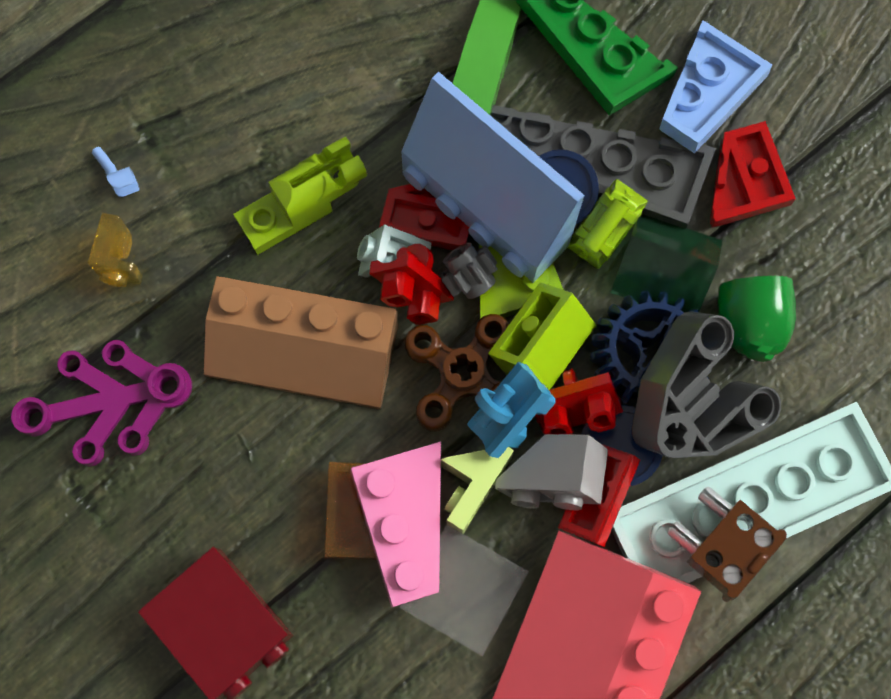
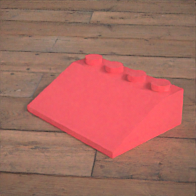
(597, 628)

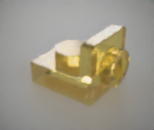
(109, 248)

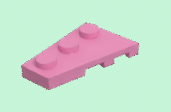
(403, 519)

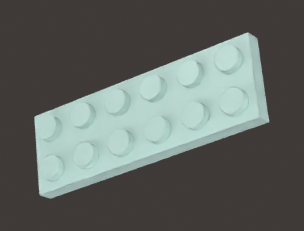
(786, 481)

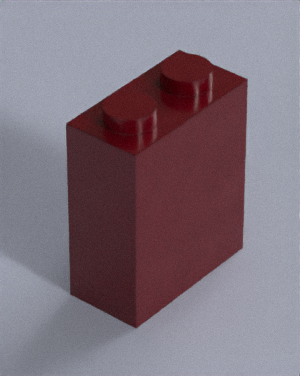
(217, 626)

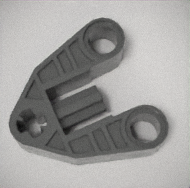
(679, 406)

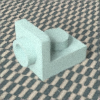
(383, 246)

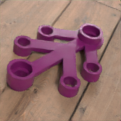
(111, 401)

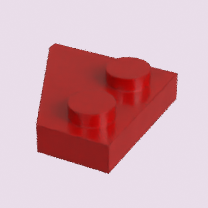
(748, 176)

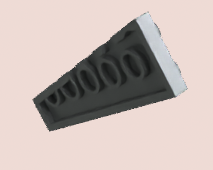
(655, 169)

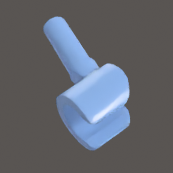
(122, 181)

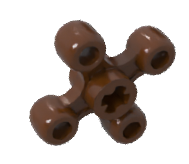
(446, 362)

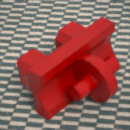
(412, 284)
(582, 402)

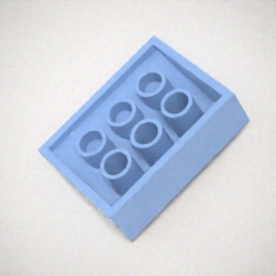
(489, 181)

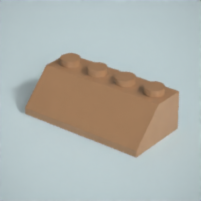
(299, 342)

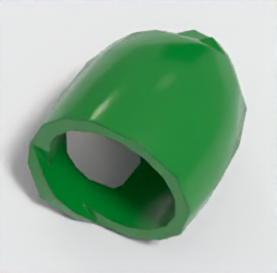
(760, 313)

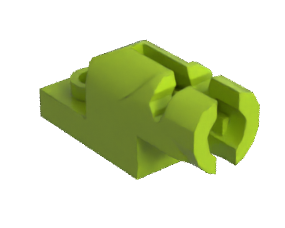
(301, 195)

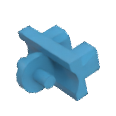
(509, 409)

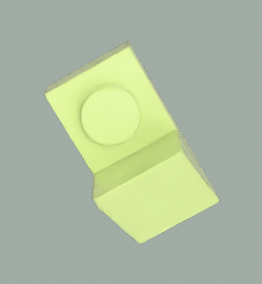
(480, 473)

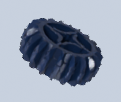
(634, 341)

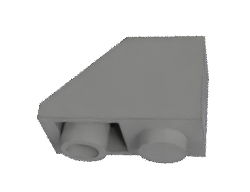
(559, 471)

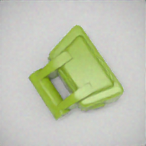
(607, 223)

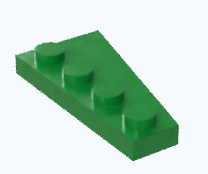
(599, 52)

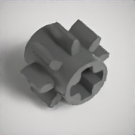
(469, 271)

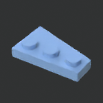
(711, 87)

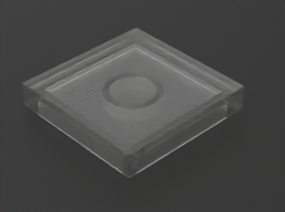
(472, 593)

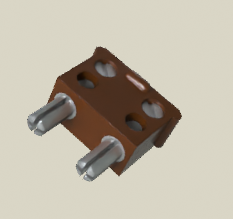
(737, 551)

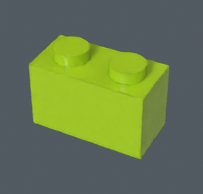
(544, 334)

